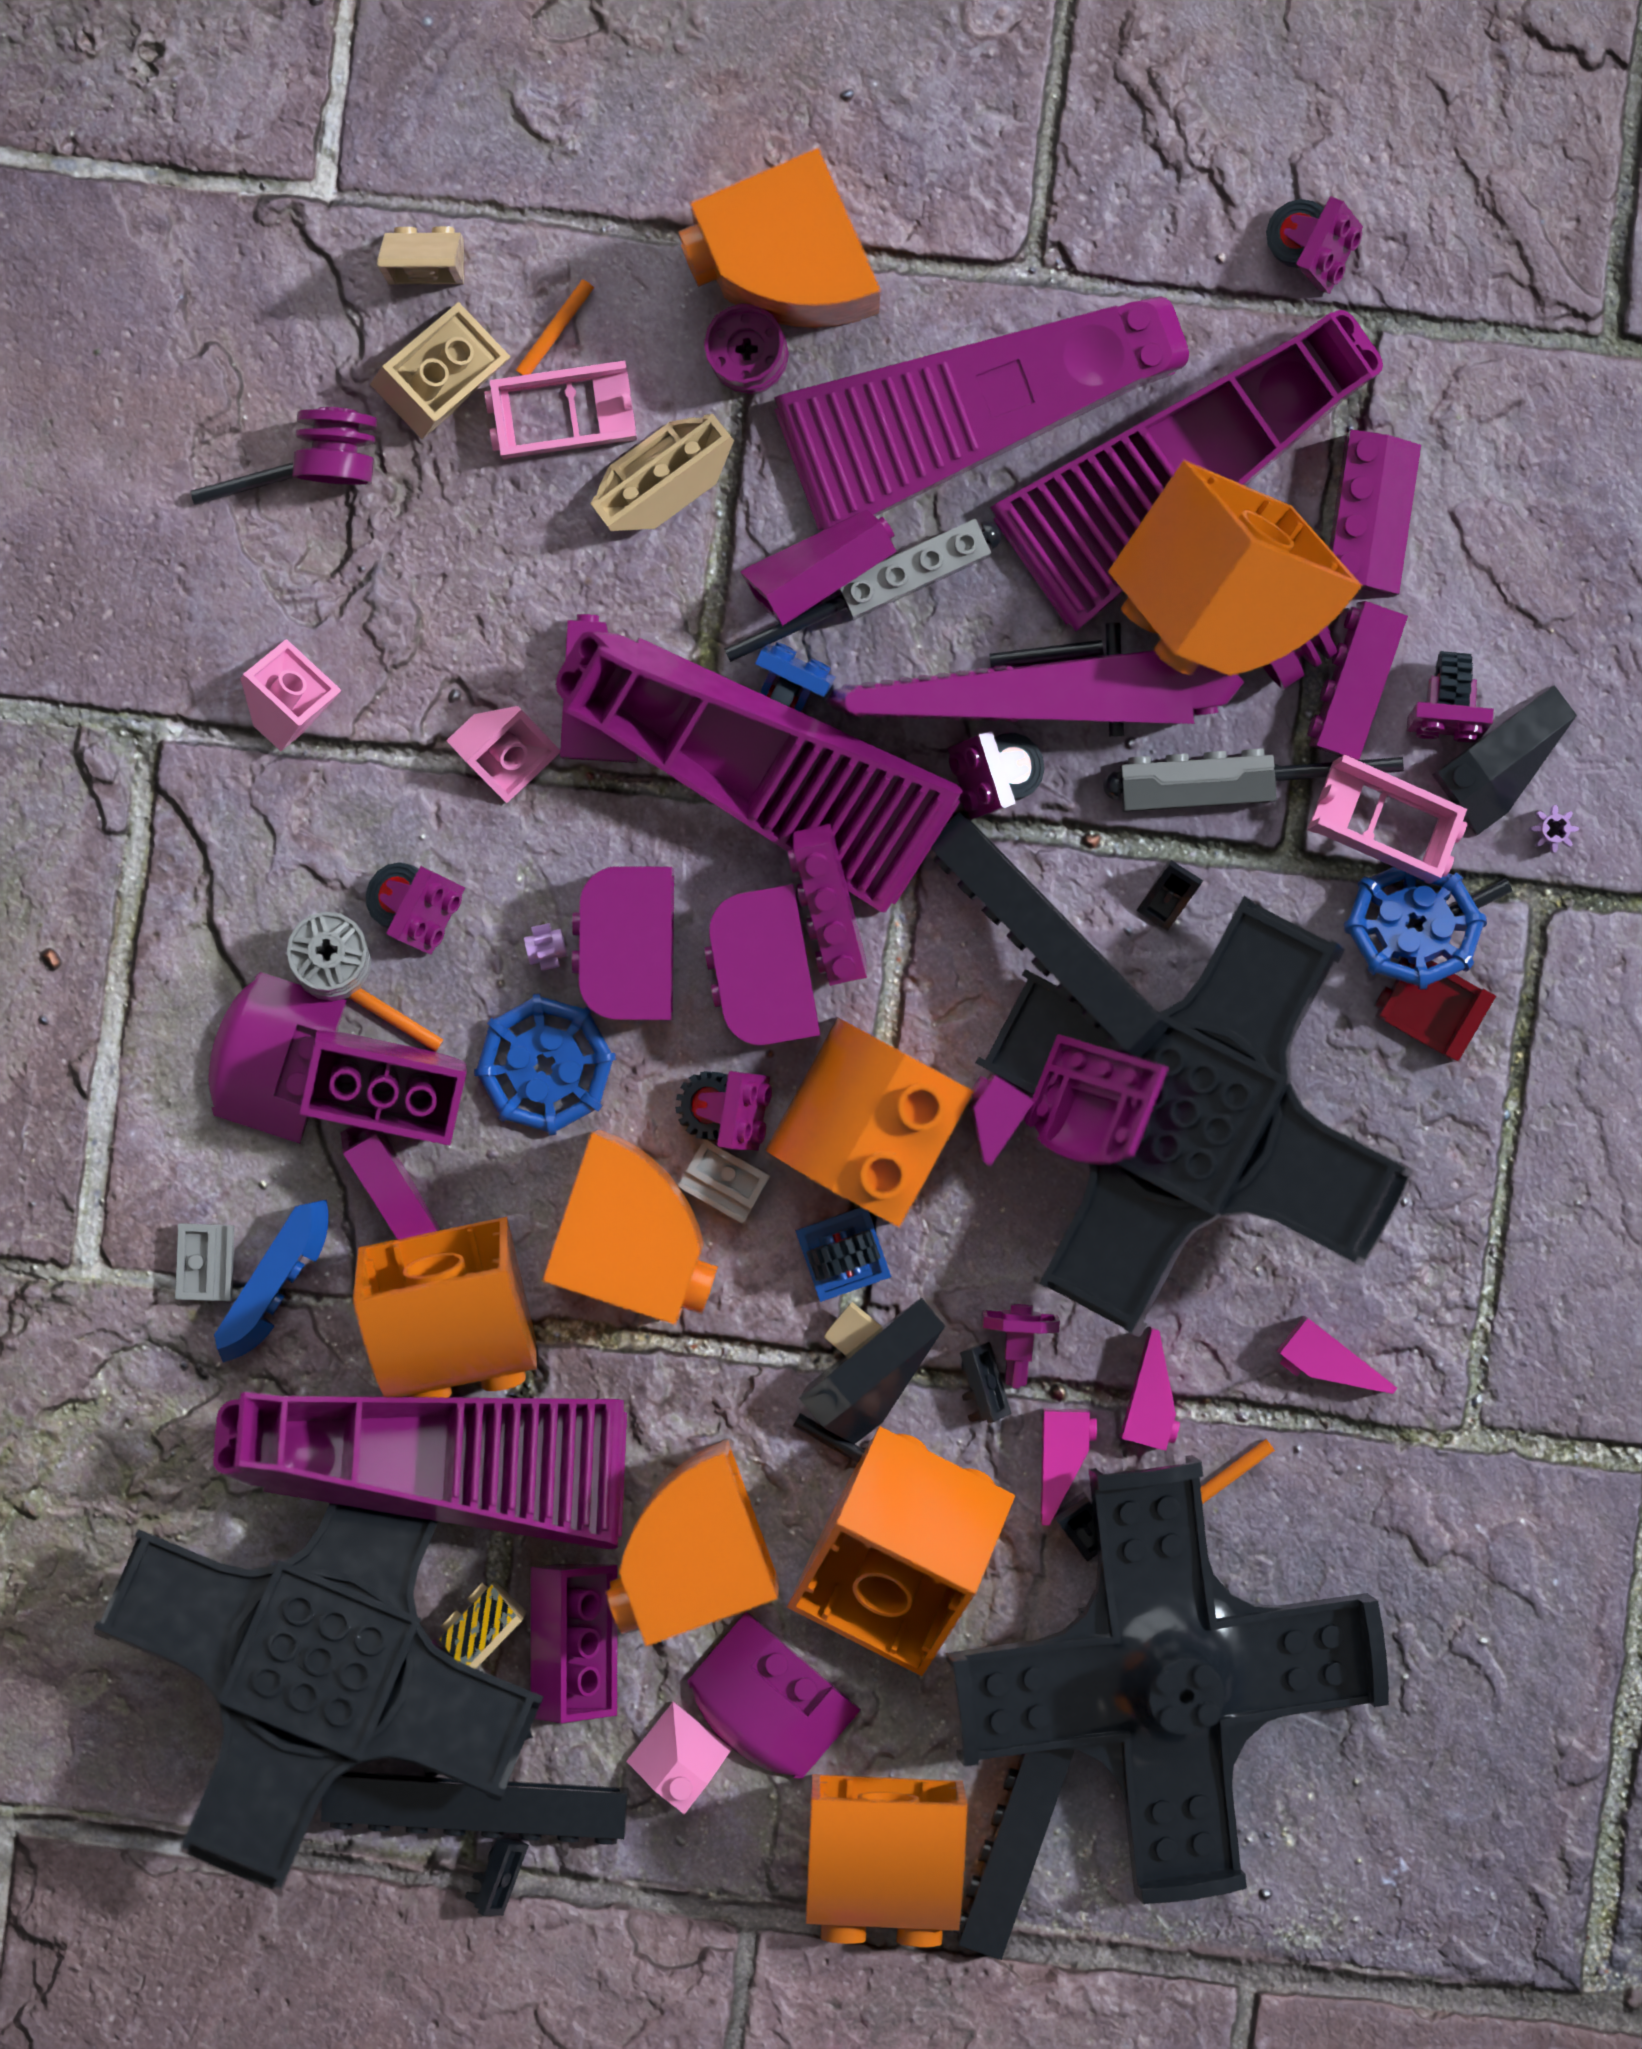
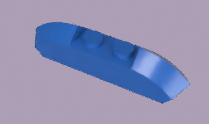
(246, 1321)

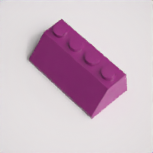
(1374, 508)
(995, 1114)
(573, 1642)

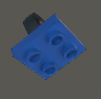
(794, 673)

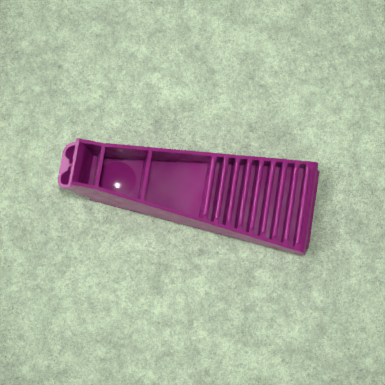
(934, 417)
(1085, 512)
(1086, 689)
(762, 759)
(463, 1461)

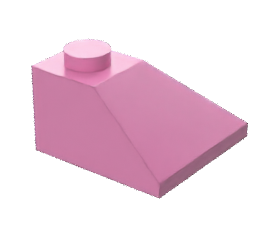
(286, 694)
(504, 749)
(678, 1757)

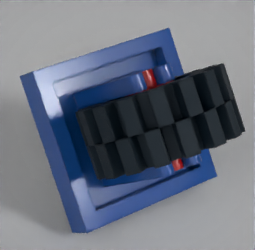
(843, 1253)

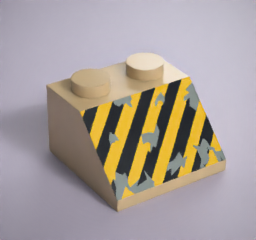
(482, 1625)

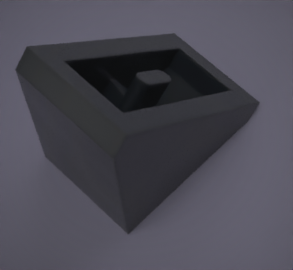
(1169, 894)
(1078, 1523)

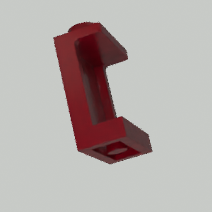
(1438, 1016)

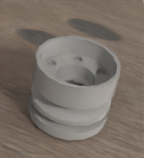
(347, 967)

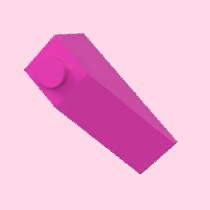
(1323, 1357)
(1151, 1404)
(1064, 1448)

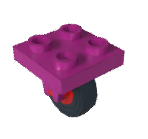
(1315, 239)
(995, 771)
(413, 904)

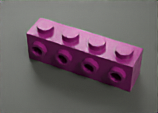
(1357, 679)
(829, 904)

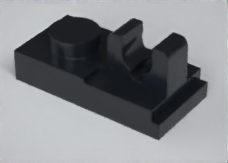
(986, 1384)
(499, 1878)

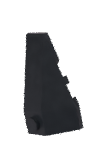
(1504, 761)
(869, 1380)

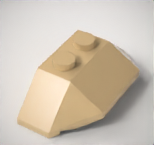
(663, 474)

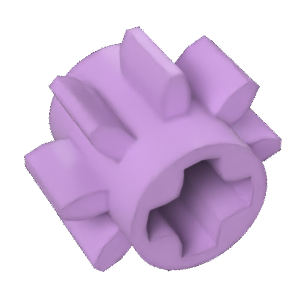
(1543, 828)
(545, 946)

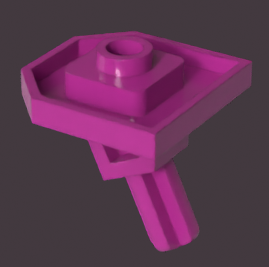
(1020, 1326)

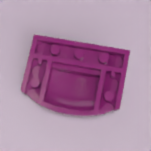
(265, 1055)
(1093, 1101)
(769, 1700)

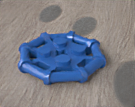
(1418, 947)
(550, 1043)

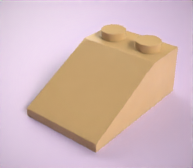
(422, 257)
(439, 370)

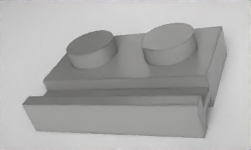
(723, 1181)
(205, 1262)

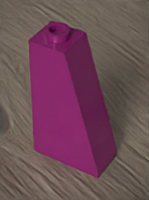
(819, 565)
(579, 738)
(387, 1182)

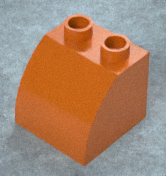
(784, 246)
(1228, 575)
(868, 1122)
(630, 1235)
(445, 1311)
(902, 1550)
(693, 1552)
(886, 1857)

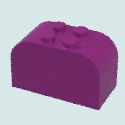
(626, 943)
(762, 967)
(383, 1086)

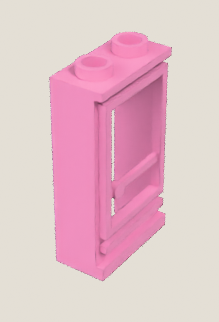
(611, 399)
(1339, 801)

